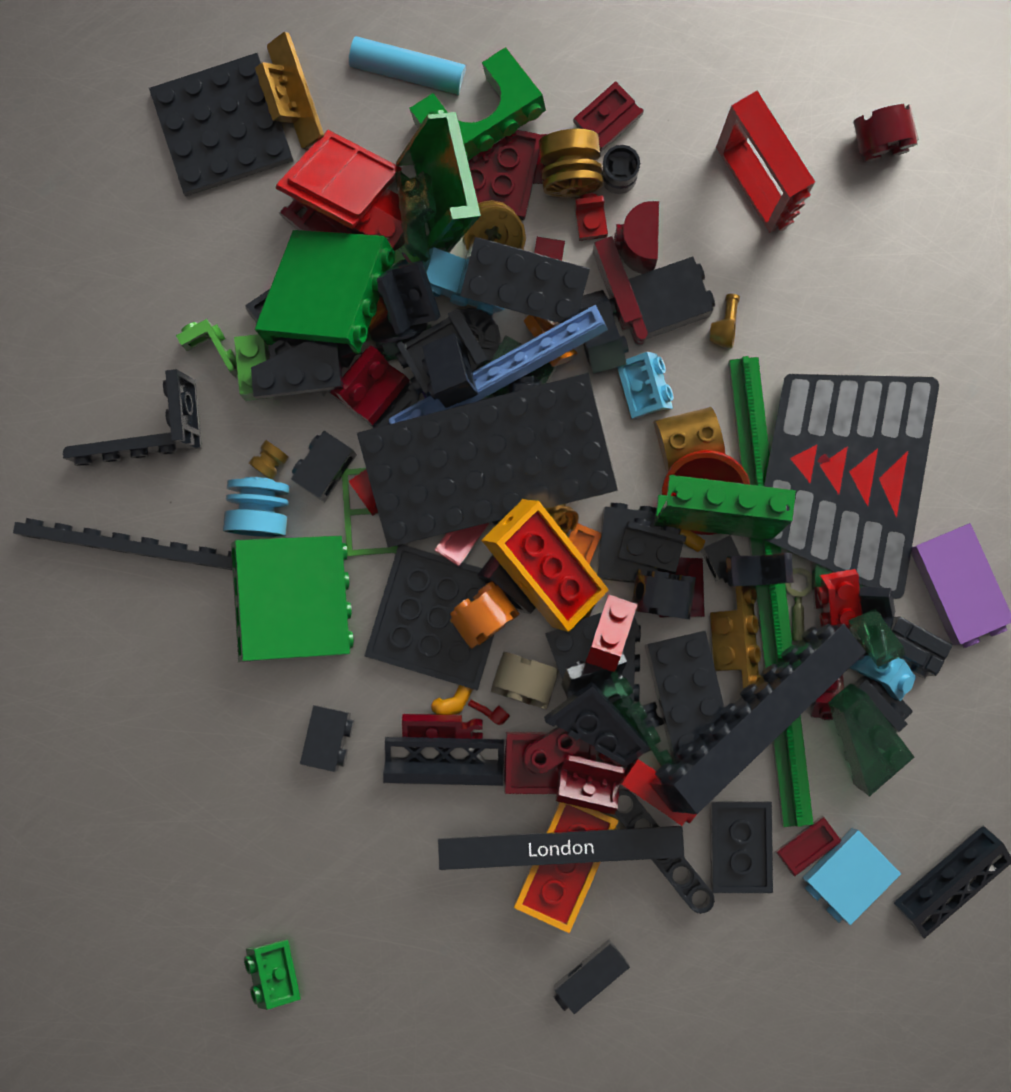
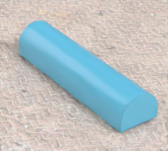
(406, 65)

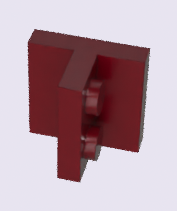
(370, 385)

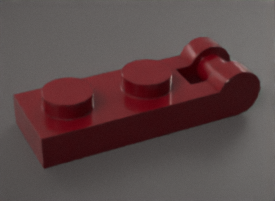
(311, 220)

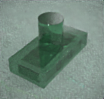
(876, 637)

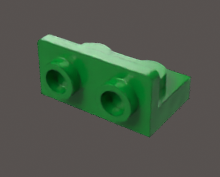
(272, 975)

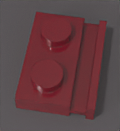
(609, 114)

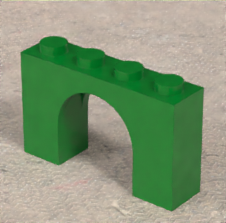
(518, 105)

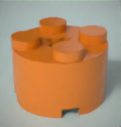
(484, 616)

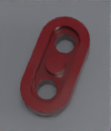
(549, 746)

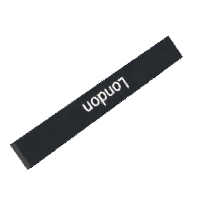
(561, 847)

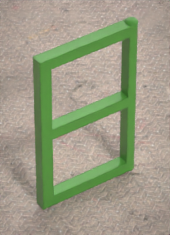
(351, 512)

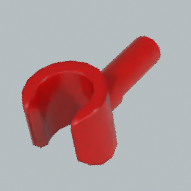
(498, 715)

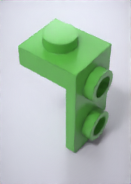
(198, 333)

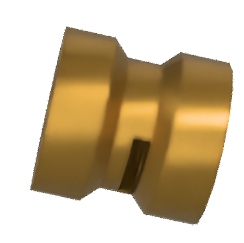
(270, 457)

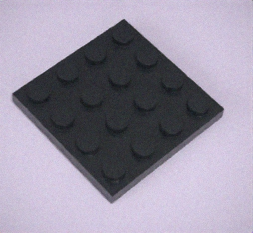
(219, 125)
(415, 618)

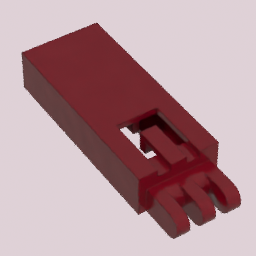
(619, 289)

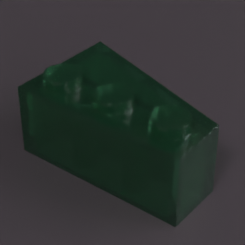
(868, 739)

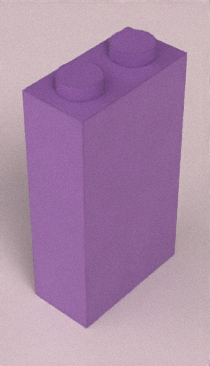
(962, 586)

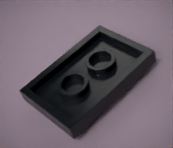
(741, 847)

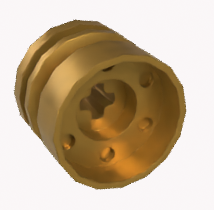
(570, 162)
(506, 222)

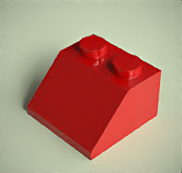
(383, 220)

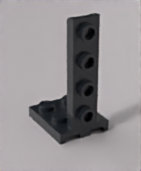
(181, 418)

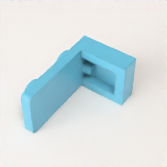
(894, 675)

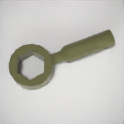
(798, 608)

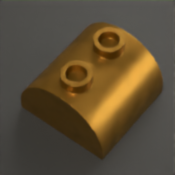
(688, 434)

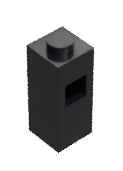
(590, 977)

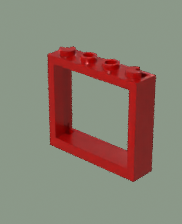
(754, 120)

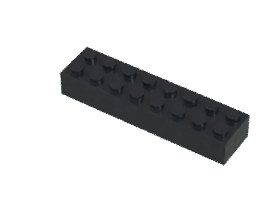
(756, 718)

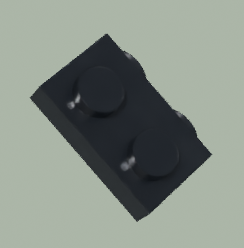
(582, 673)

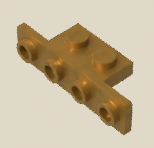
(288, 92)
(735, 637)

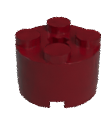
(886, 131)

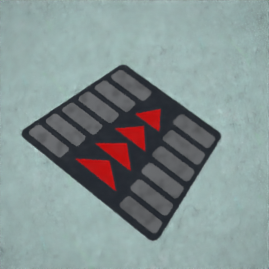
(868, 496)

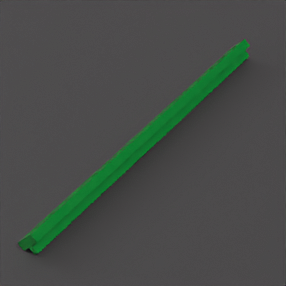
(771, 599)

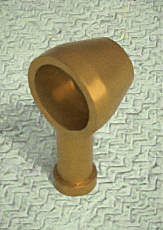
(723, 331)

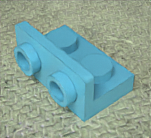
(645, 385)

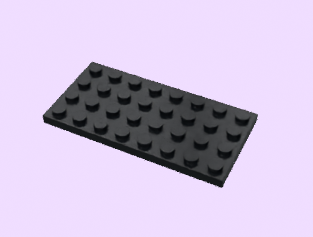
(485, 458)

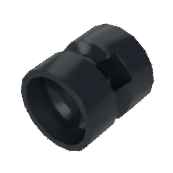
(620, 169)

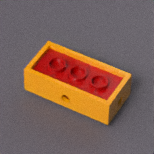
(545, 564)
(558, 890)

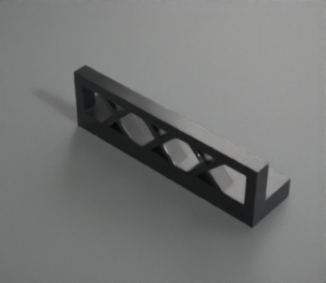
(447, 770)
(953, 878)

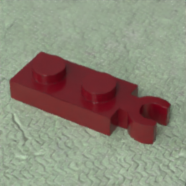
(440, 726)

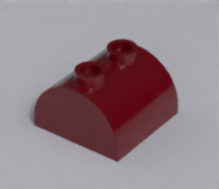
(639, 237)

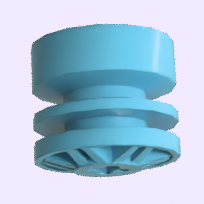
(256, 507)

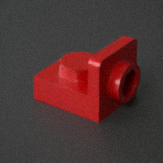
(590, 217)

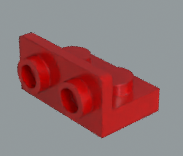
(839, 597)

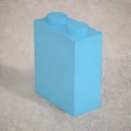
(850, 877)

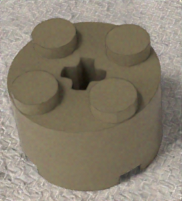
(524, 680)

